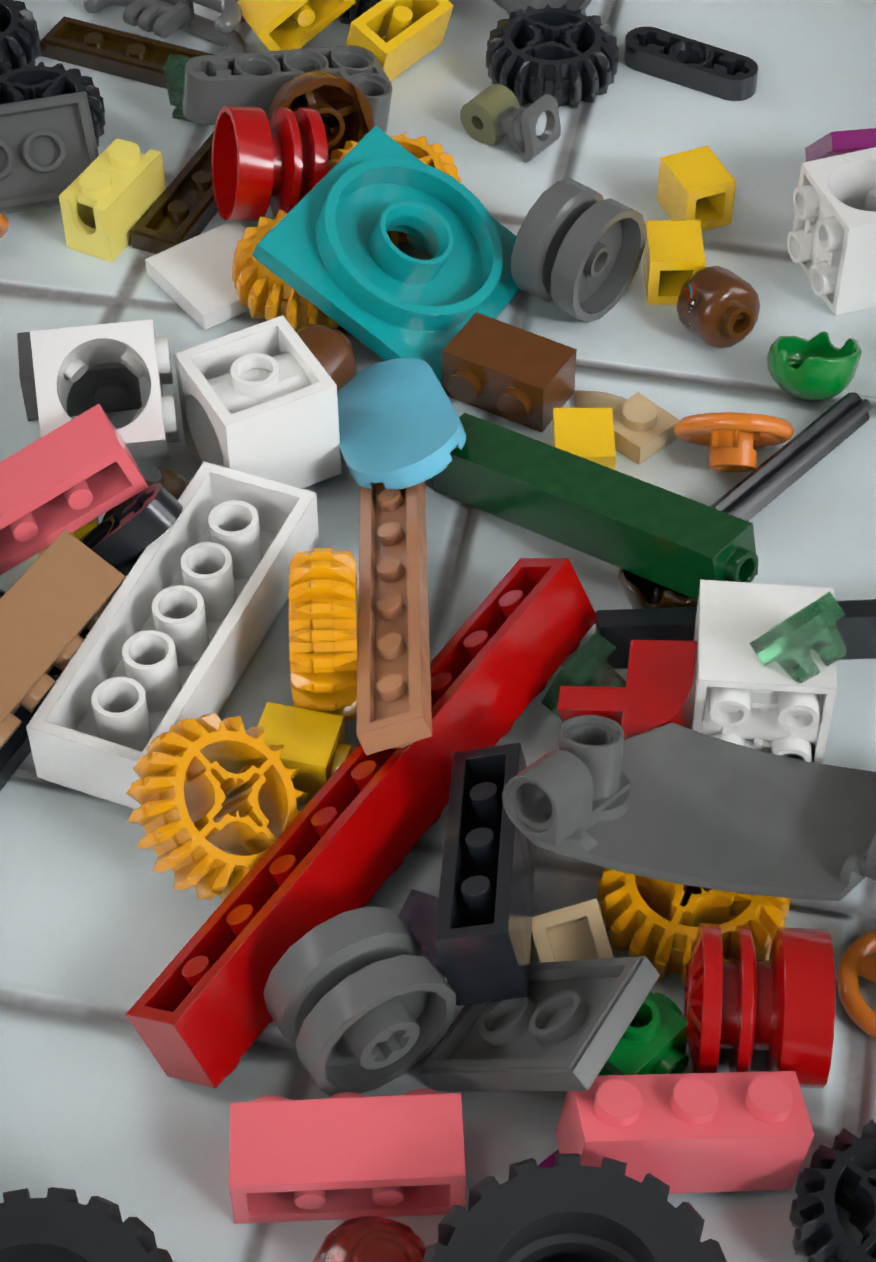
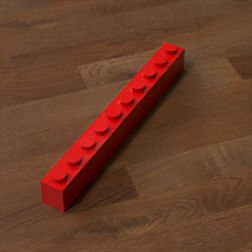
(359, 824)

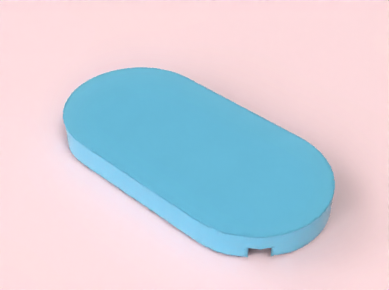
(397, 424)

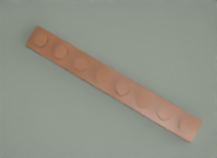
(393, 619)

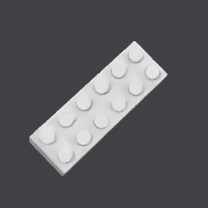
(174, 630)

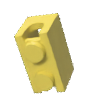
(111, 199)

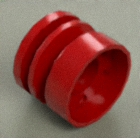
(266, 161)
(762, 1004)

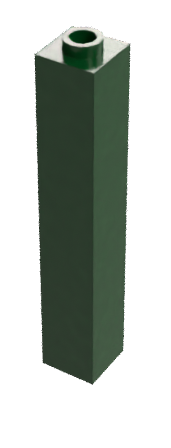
(598, 509)

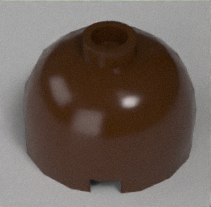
(338, 101)

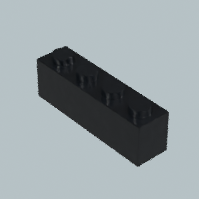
(485, 882)

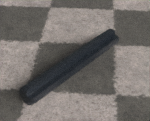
(795, 458)

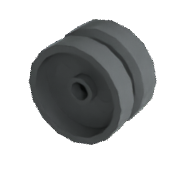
(578, 250)
(359, 1000)

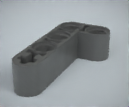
(258, 76)

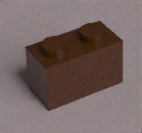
(508, 371)

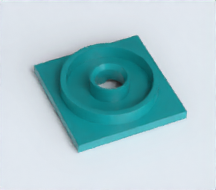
(344, 263)

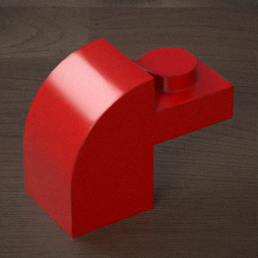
(656, 691)

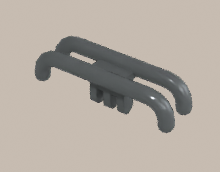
(168, 16)

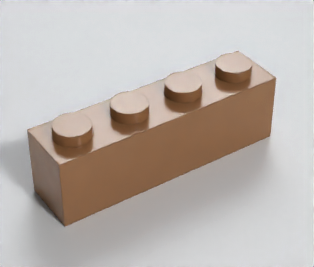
(45, 621)

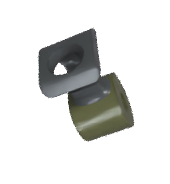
(498, 114)

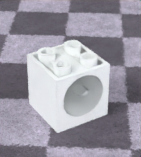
(837, 229)
(67, 353)
(260, 405)
(742, 697)

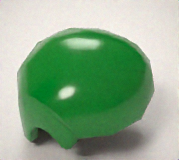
(814, 366)

